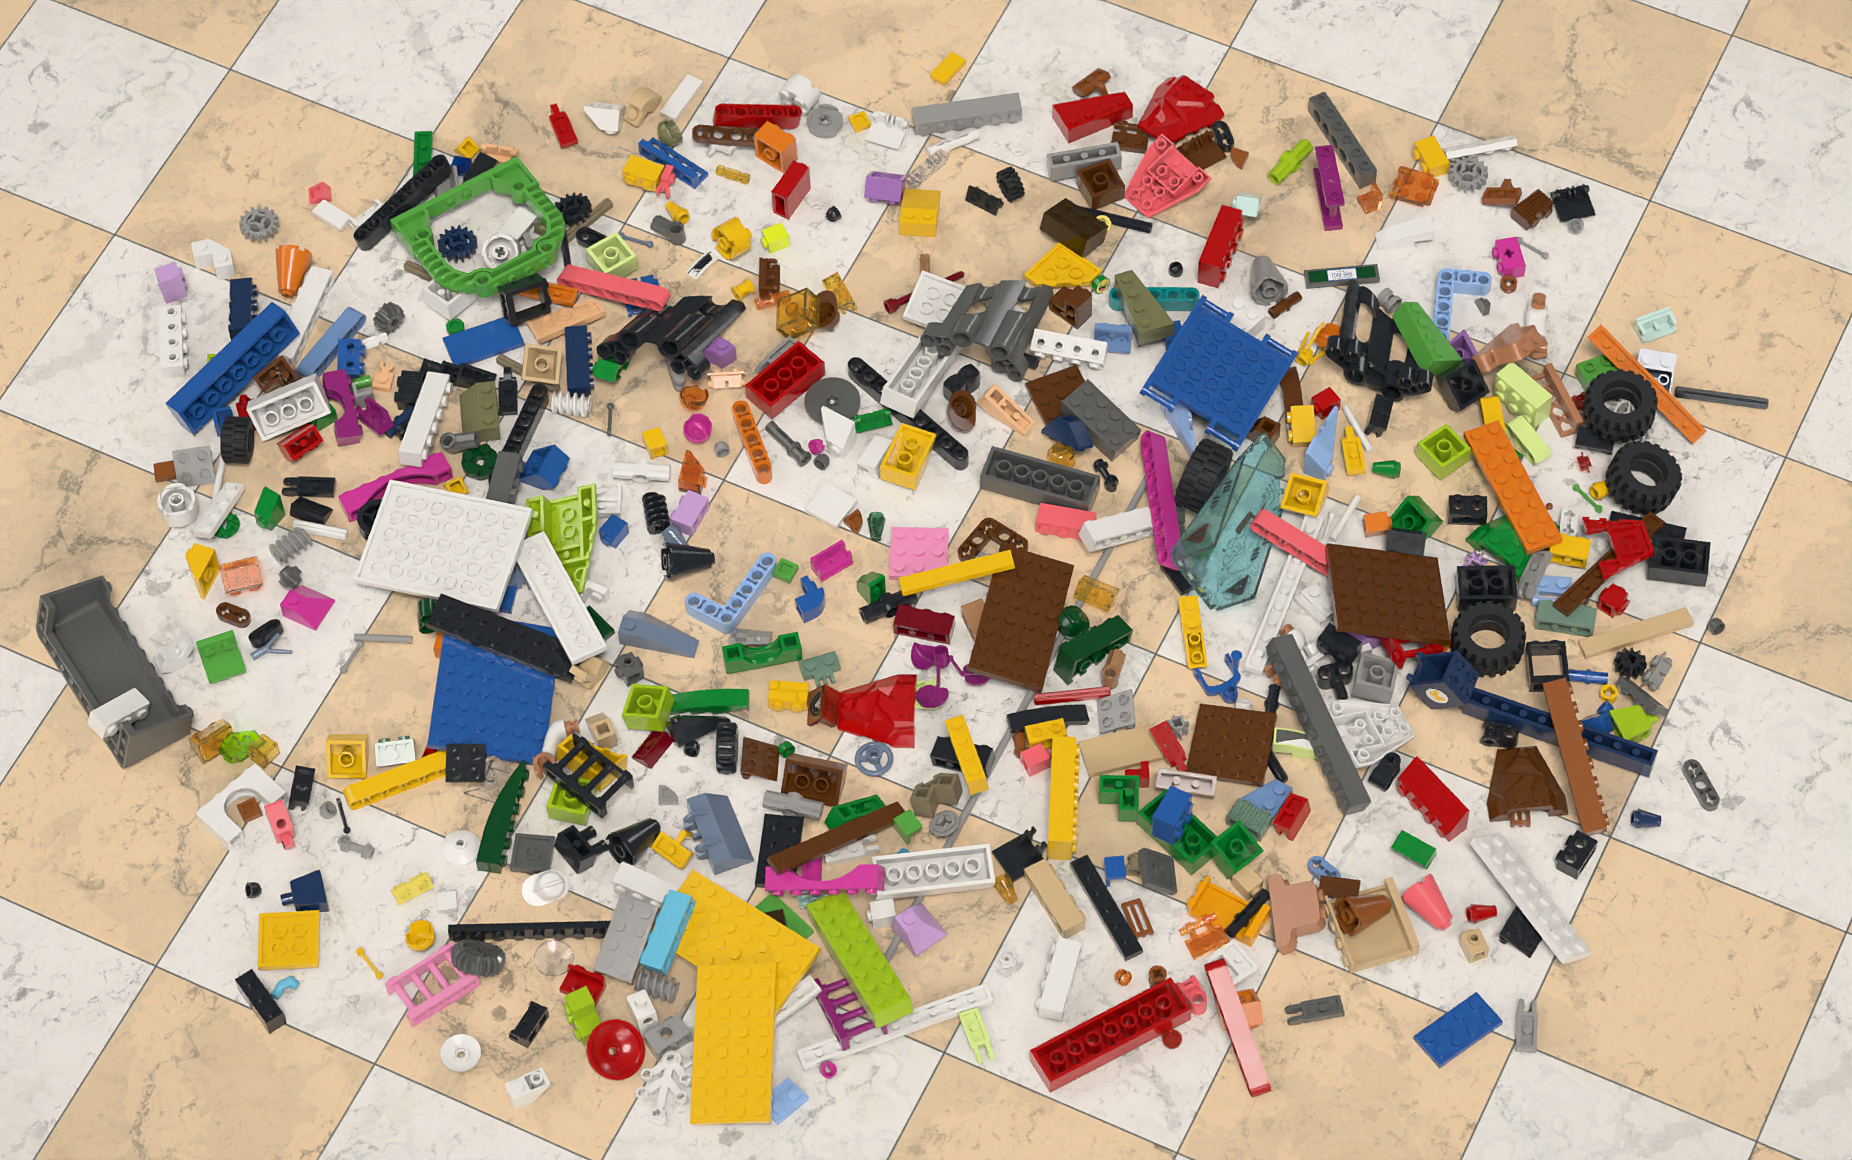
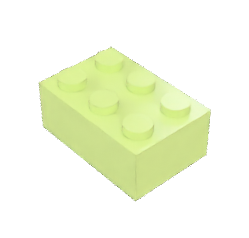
(1522, 394)

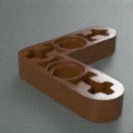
(991, 534)

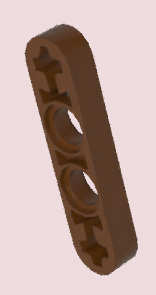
(726, 139)

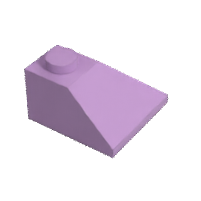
(918, 929)

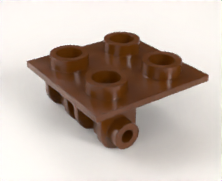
(1202, 150)
(759, 759)

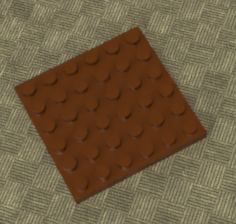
(1387, 594)

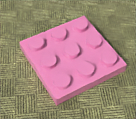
(917, 550)

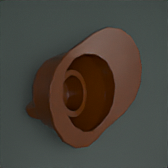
(828, 310)
(962, 410)

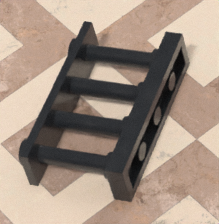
(583, 793)

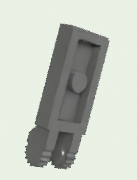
(1315, 1010)

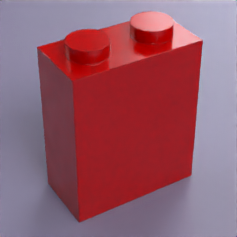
(791, 189)

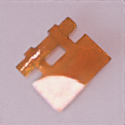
(1206, 941)

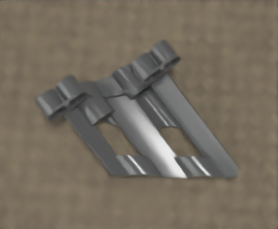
(997, 328)

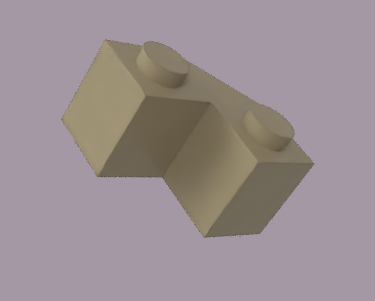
(943, 789)

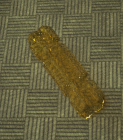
(732, 174)

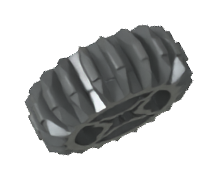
(478, 958)

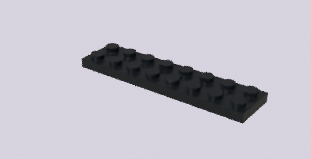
(500, 637)

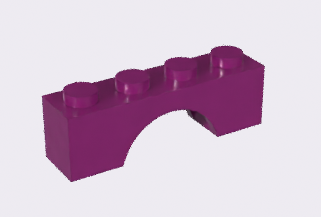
(337, 387)

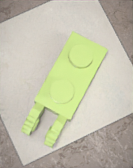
(976, 1033)

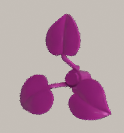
(923, 658)

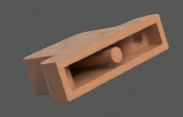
(1507, 347)
(1295, 911)

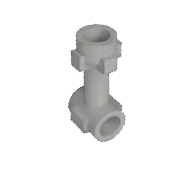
(347, 845)

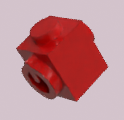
(1613, 600)

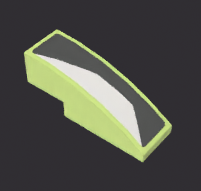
(1292, 742)

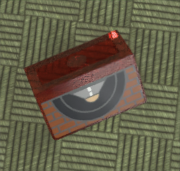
(823, 706)

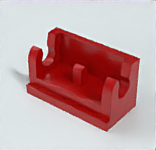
(1292, 816)

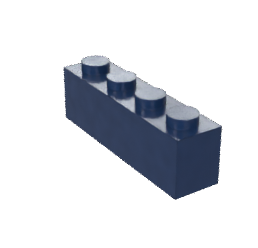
(577, 360)

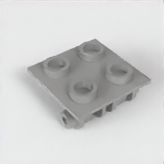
(194, 466)
(1116, 711)

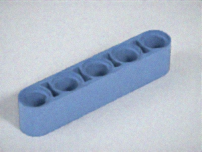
(326, 348)

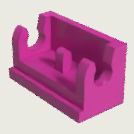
(831, 561)

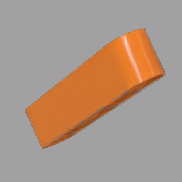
(754, 449)

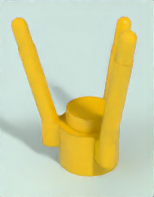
(1305, 354)

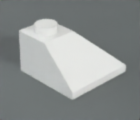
(606, 115)
(838, 432)

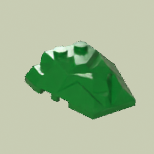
(1502, 542)

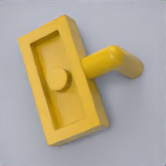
(673, 849)

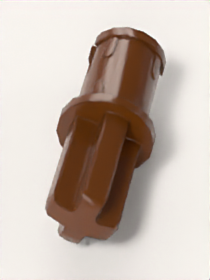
(1284, 304)

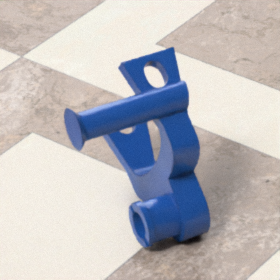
(1228, 689)

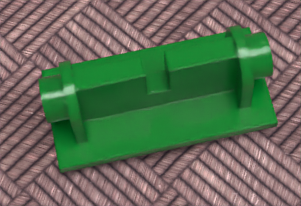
(872, 420)

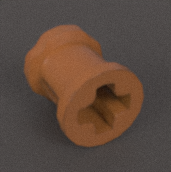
(1156, 975)

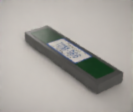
(1340, 275)

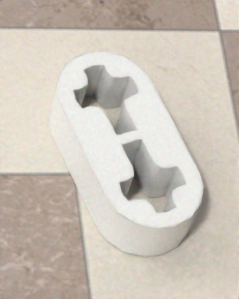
(1571, 525)

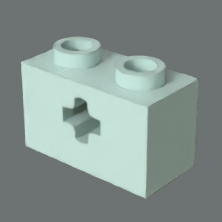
(1248, 202)

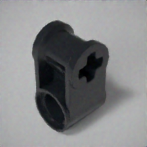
(1499, 735)
(1386, 771)

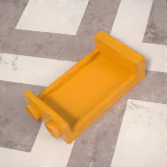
(1226, 905)

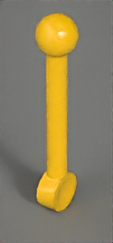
(360, 952)

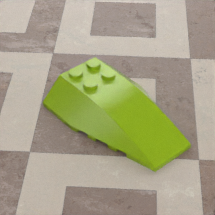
(570, 528)

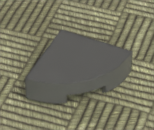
(1483, 305)

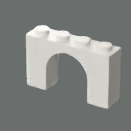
(251, 783)

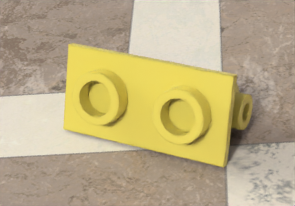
(416, 886)

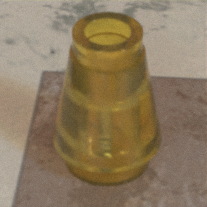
(1005, 888)

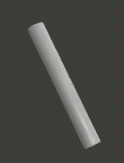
(383, 638)

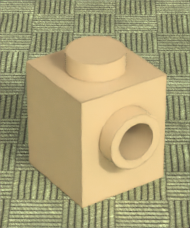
(1247, 882)
(1473, 945)

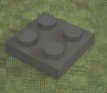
(532, 853)
(1158, 871)

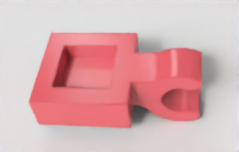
(667, 178)

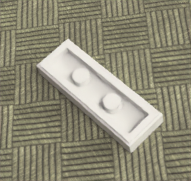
(681, 98)

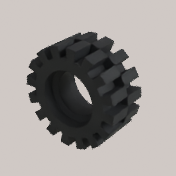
(1010, 184)

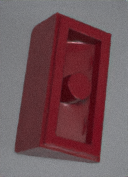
(652, 748)

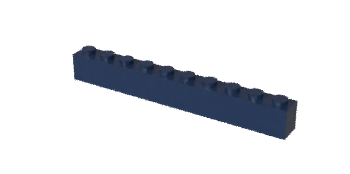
(1539, 725)

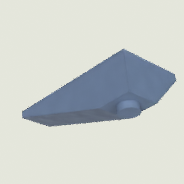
(650, 633)

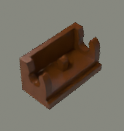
(768, 276)

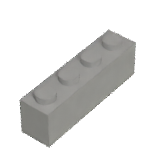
(1066, 163)

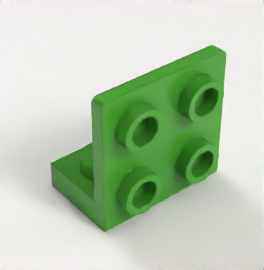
(221, 657)

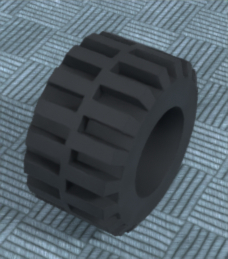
(237, 440)

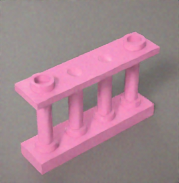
(437, 1002)

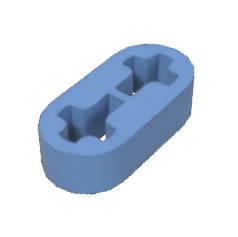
(1325, 868)

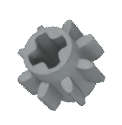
(1179, 726)

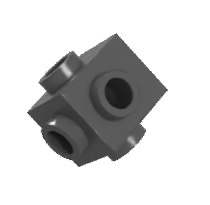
(629, 668)

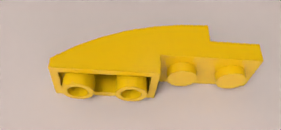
(1192, 632)

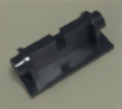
(983, 200)

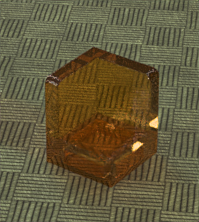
(1372, 200)

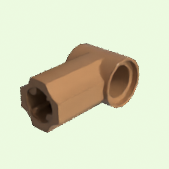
(1113, 668)

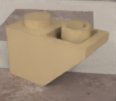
(602, 730)

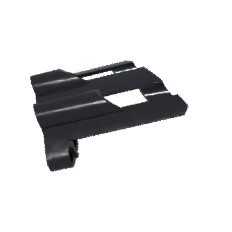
(676, 332)
(1370, 360)

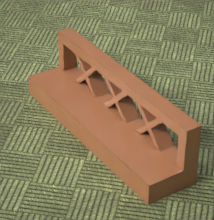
(1564, 402)

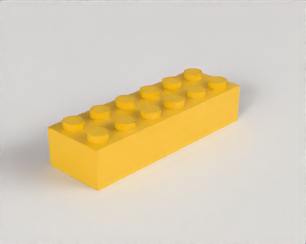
(1063, 798)

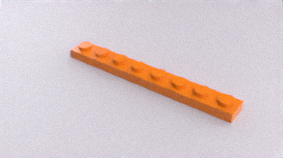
(1666, 402)

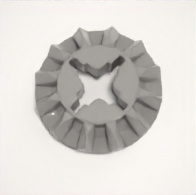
(939, 821)

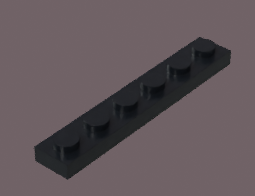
(1106, 907)

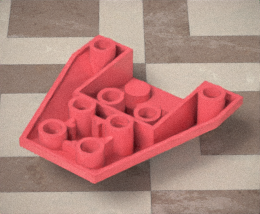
(1163, 179)

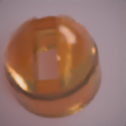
(1122, 973)

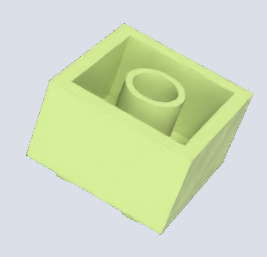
(612, 256)

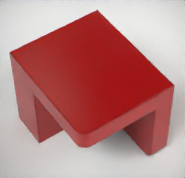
(1143, 774)

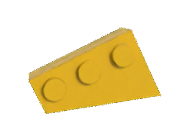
(620, 760)

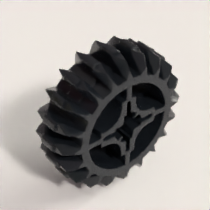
(727, 747)

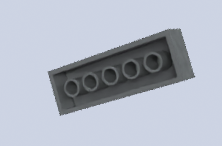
(1038, 480)

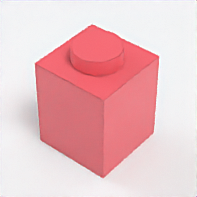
(1035, 759)

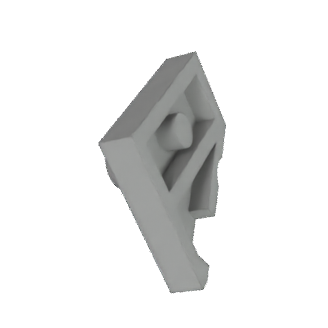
(749, 636)

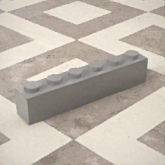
(967, 114)

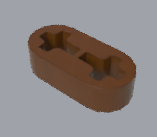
(232, 617)

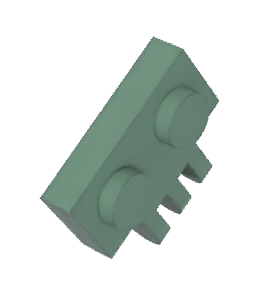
(820, 668)

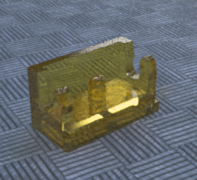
(836, 285)
(1096, 593)

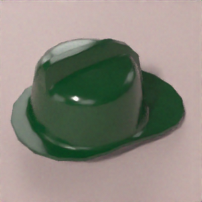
(1072, 622)

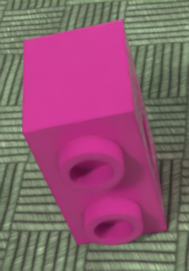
(1509, 257)

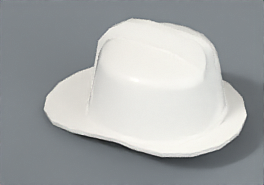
(545, 887)

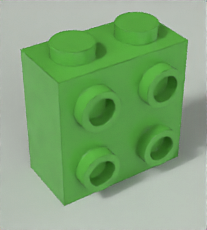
(1589, 369)

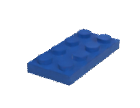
(1458, 1030)

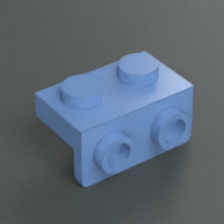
(1117, 336)

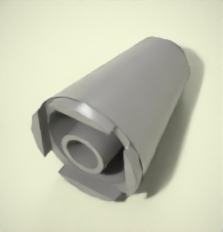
(1267, 282)

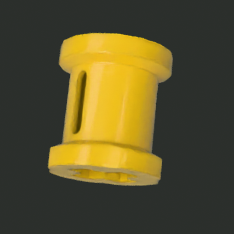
(743, 289)

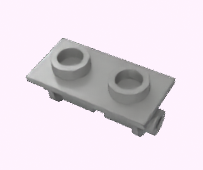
(1651, 676)

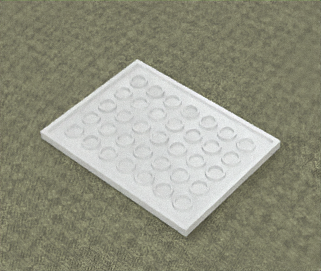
(443, 544)

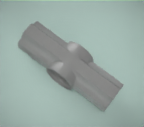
(793, 804)

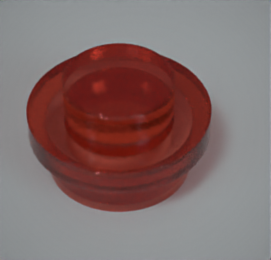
(1171, 1038)

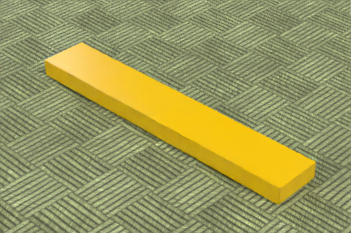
(956, 572)

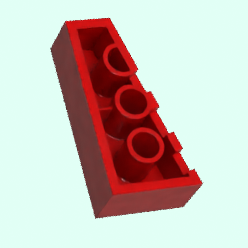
(1090, 115)

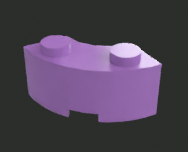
(720, 352)

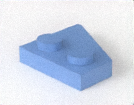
(1270, 796)

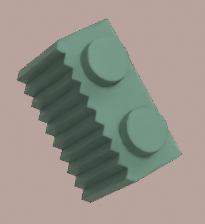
(1254, 819)

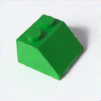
(1416, 515)
(1234, 849)

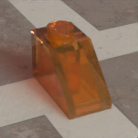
(691, 475)

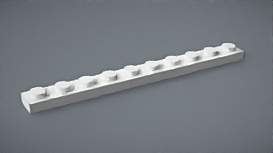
(1280, 601)
(920, 1018)

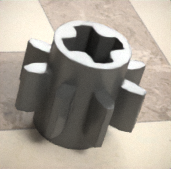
(290, 576)

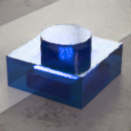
(462, 163)

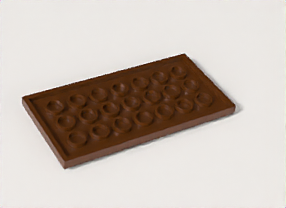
(1021, 620)

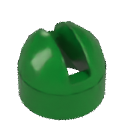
(786, 748)

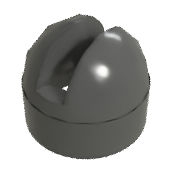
(822, 461)
(1716, 626)

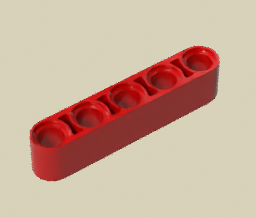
(756, 115)

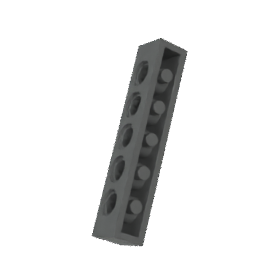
(1342, 139)

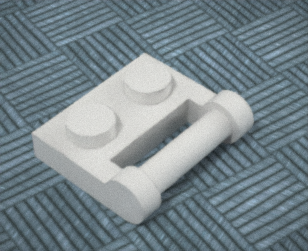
(1237, 960)

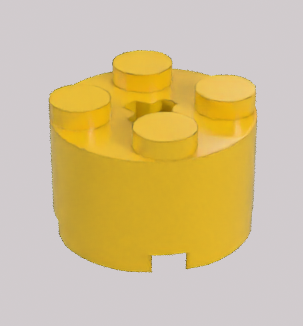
(731, 238)

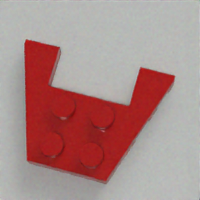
(1628, 541)

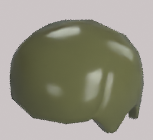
(669, 133)

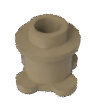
(1133, 867)

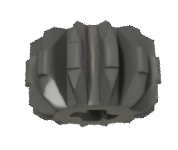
(388, 317)

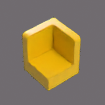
(655, 443)

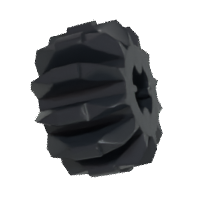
(1630, 663)

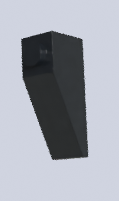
(690, 727)

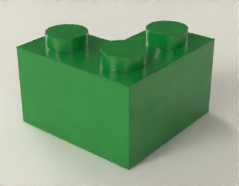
(1121, 791)

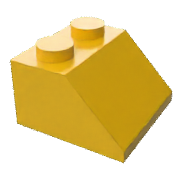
(1305, 495)
(203, 567)
(347, 755)

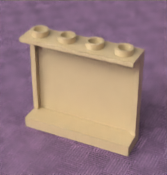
(1381, 942)

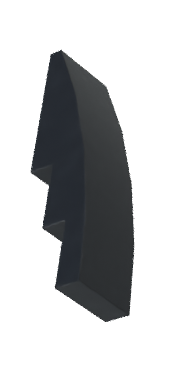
(461, 376)
(1071, 715)

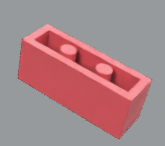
(1061, 520)

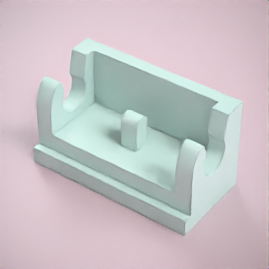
(1655, 325)

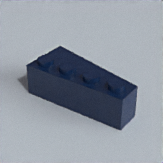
(241, 304)

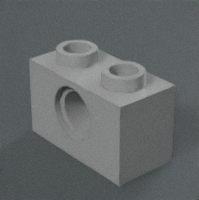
(679, 1036)

